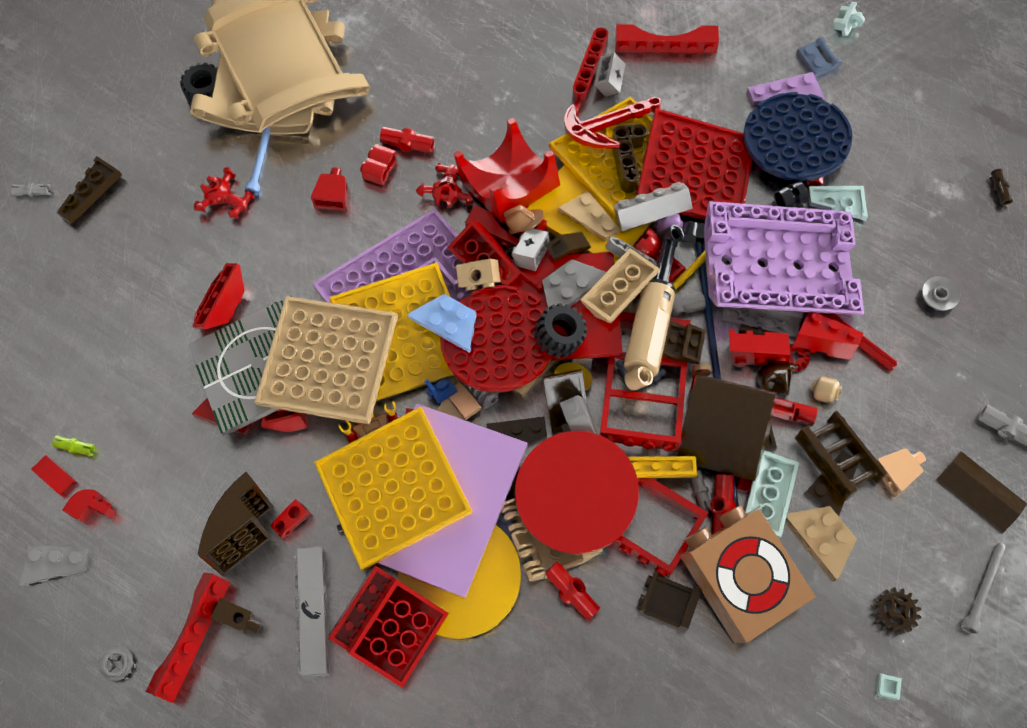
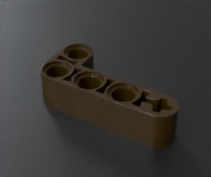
(630, 137)

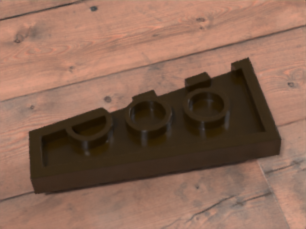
(94, 184)

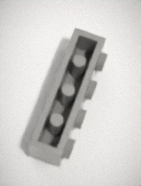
(652, 206)

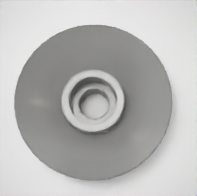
(945, 288)

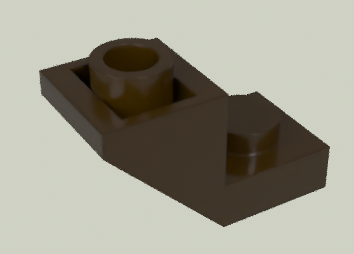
(566, 244)

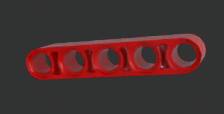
(589, 65)

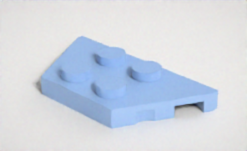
(447, 319)

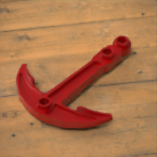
(583, 131)

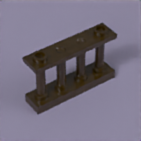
(826, 464)

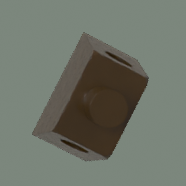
(227, 613)

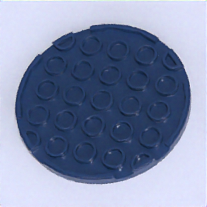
(797, 136)

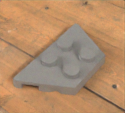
(570, 283)

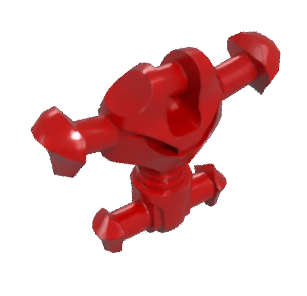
(446, 189)
(219, 192)

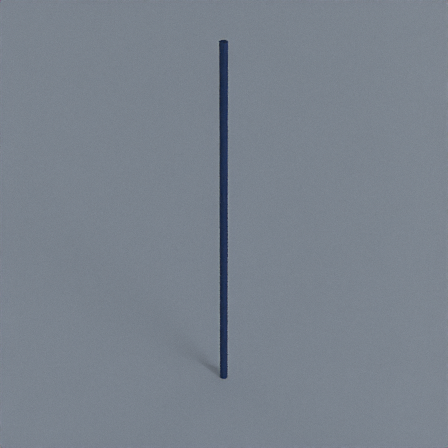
(711, 332)

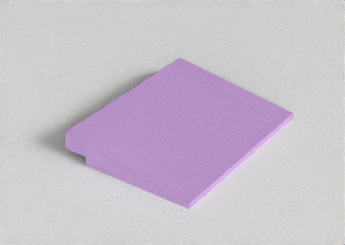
(407, 249)
(485, 470)

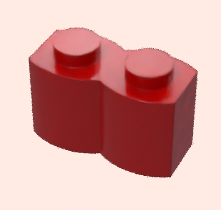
(378, 164)

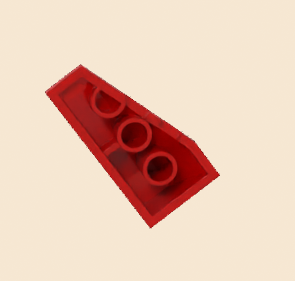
(478, 244)

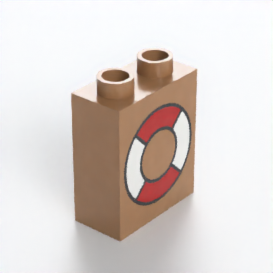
(746, 574)

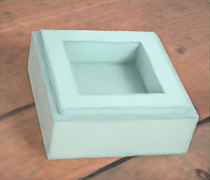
(888, 687)

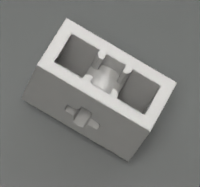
(610, 74)
(530, 249)

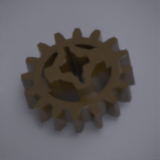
(891, 601)

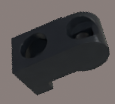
(693, 232)

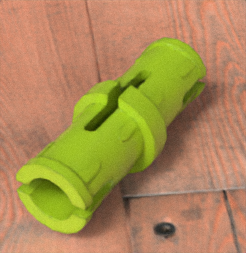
(73, 446)

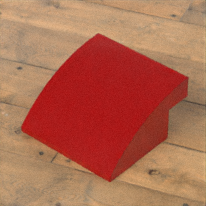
(387, 626)

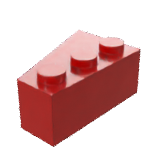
(827, 336)

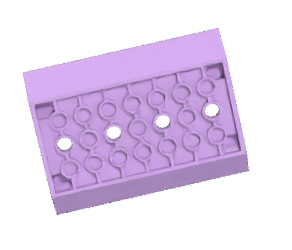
(779, 239)

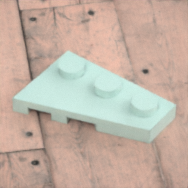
(839, 199)

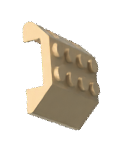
(542, 556)

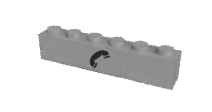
(312, 612)

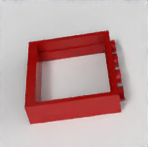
(678, 502)

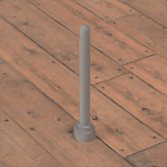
(971, 623)

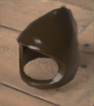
(779, 375)

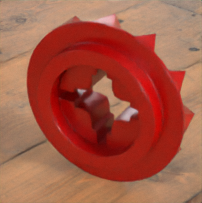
(803, 361)

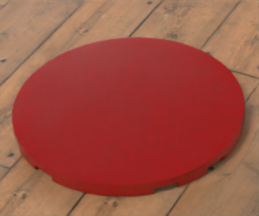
(502, 343)
(577, 492)

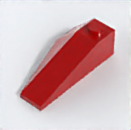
(285, 421)

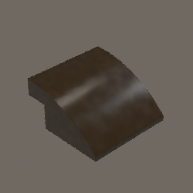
(727, 426)
(234, 525)

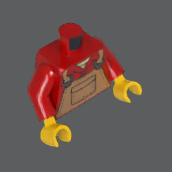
(363, 429)

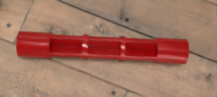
(789, 410)

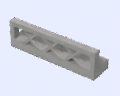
(776, 316)

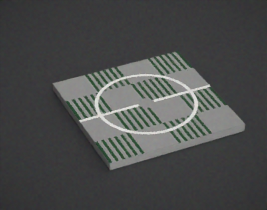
(233, 366)

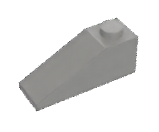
(577, 415)

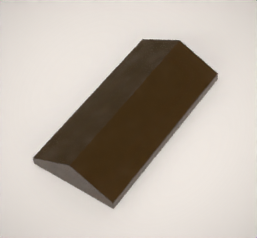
(982, 492)

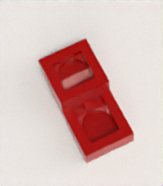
(53, 475)

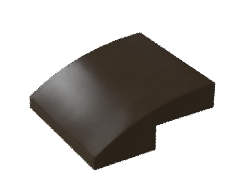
(684, 343)

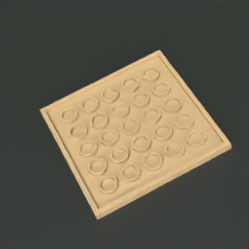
(326, 360)

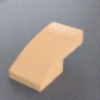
(464, 402)

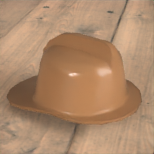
(522, 219)

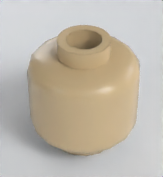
(826, 389)

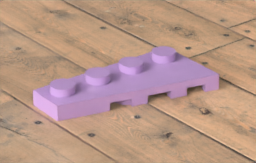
(803, 84)

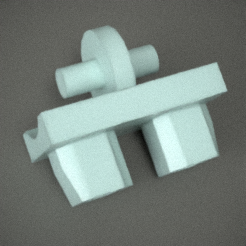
(850, 19)

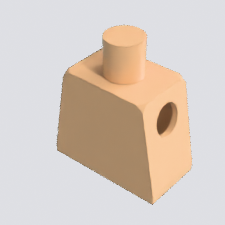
(901, 469)

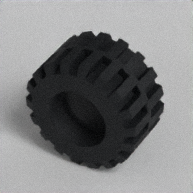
(196, 78)
(567, 319)

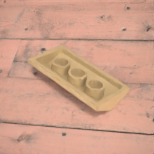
(619, 286)

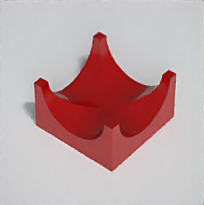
(509, 175)

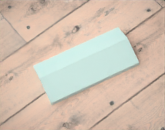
(773, 489)

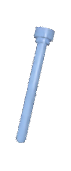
(253, 185)

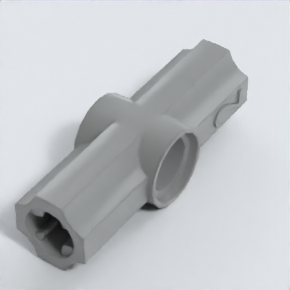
(687, 304)
(1008, 425)

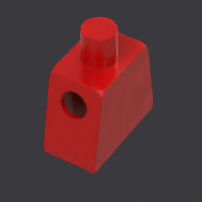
(331, 191)

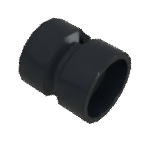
(792, 195)

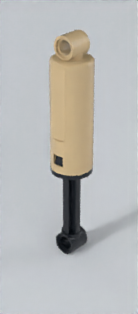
(652, 317)

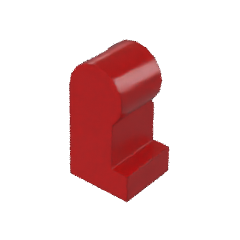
(290, 519)

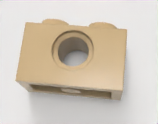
(467, 274)

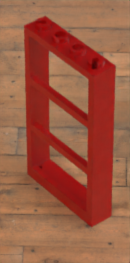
(642, 439)

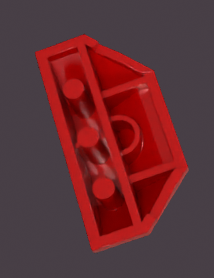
(221, 298)

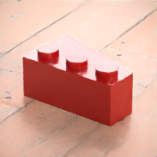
(759, 349)

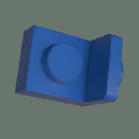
(441, 390)

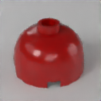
(649, 244)

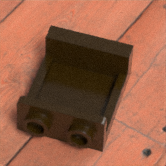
(669, 602)

